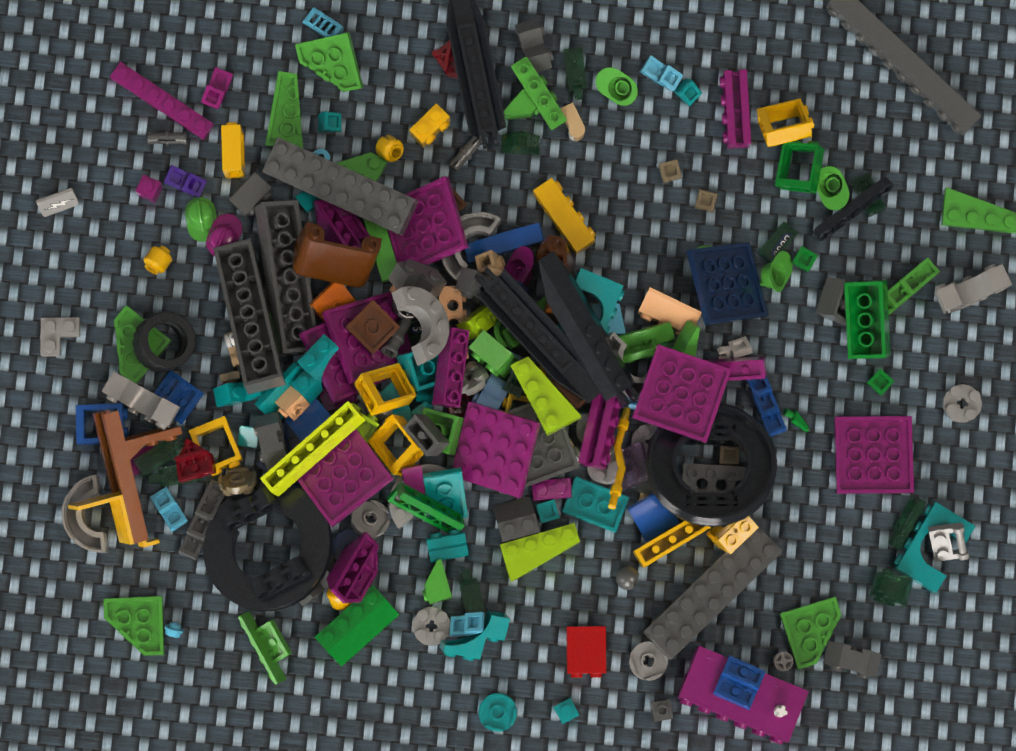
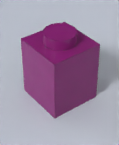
(149, 188)

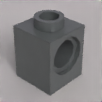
(661, 710)

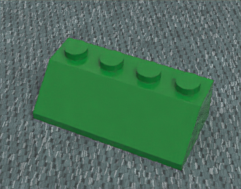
(867, 319)
(357, 626)

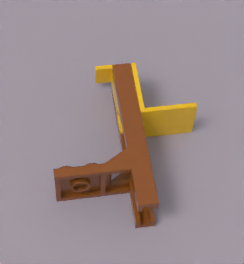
(124, 498)

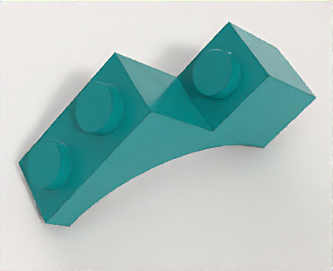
(314, 364)
(233, 394)
(471, 646)

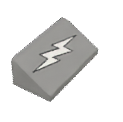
(57, 202)

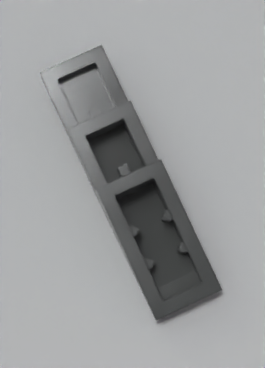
(204, 513)

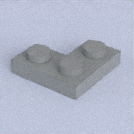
(53, 330)

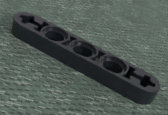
(853, 209)

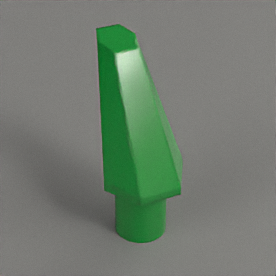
(796, 419)

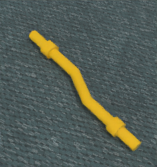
(616, 488)

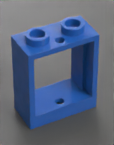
(81, 421)

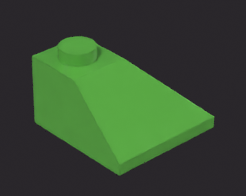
(437, 586)

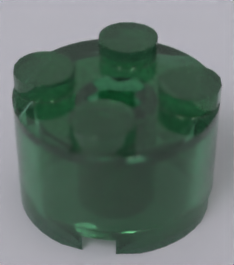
(891, 588)

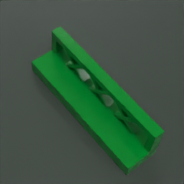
(426, 505)

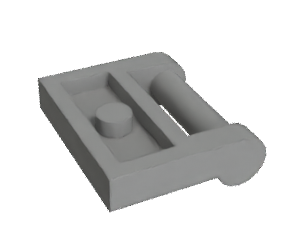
(942, 543)

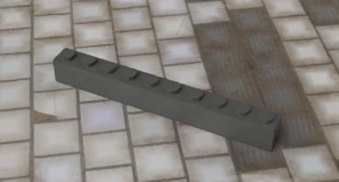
(905, 64)

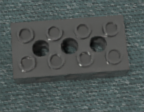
(710, 475)

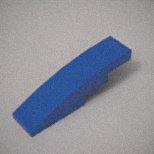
(506, 241)
(766, 406)

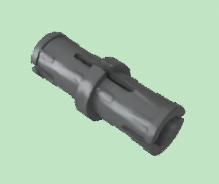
(167, 138)
(465, 153)

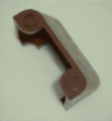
(559, 246)
(334, 261)

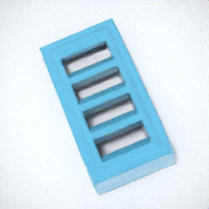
(332, 23)

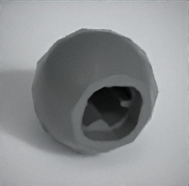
(627, 577)

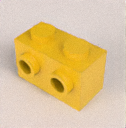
(430, 125)

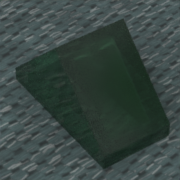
(520, 143)

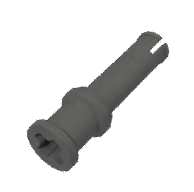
(397, 339)

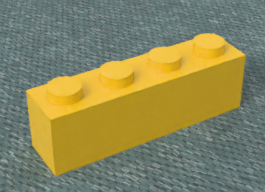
(564, 216)
(667, 542)

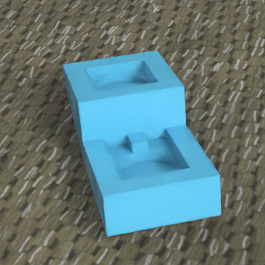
(661, 74)
(169, 509)
(467, 625)

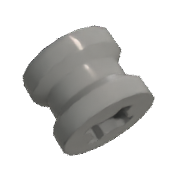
(785, 660)

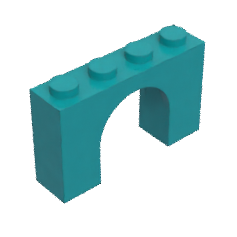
(604, 290)
(911, 561)

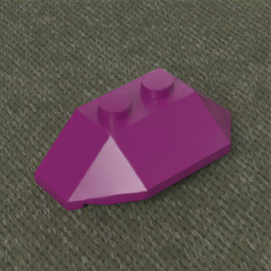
(339, 225)
(354, 570)

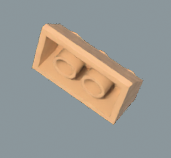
(665, 309)

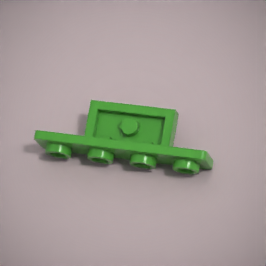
(538, 92)
(644, 341)
(268, 644)

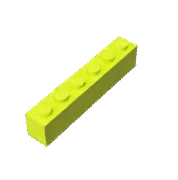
(313, 449)

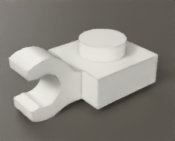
(735, 348)

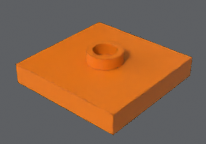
(331, 297)

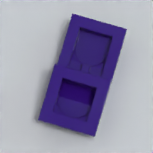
(184, 181)

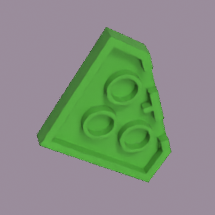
(332, 60)
(368, 165)
(125, 326)
(138, 621)
(810, 630)

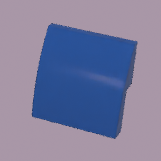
(180, 393)
(308, 420)
(651, 517)
(739, 682)

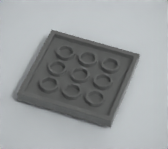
(551, 454)

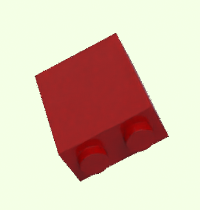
(586, 651)

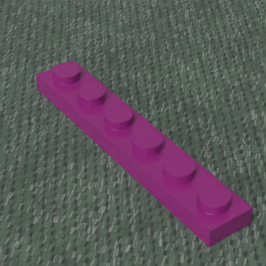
(161, 101)

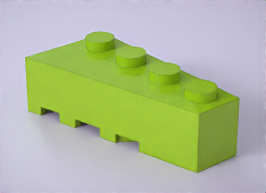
(546, 400)
(532, 551)

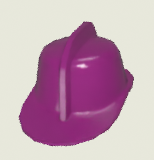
(224, 231)
(521, 265)

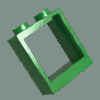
(784, 165)

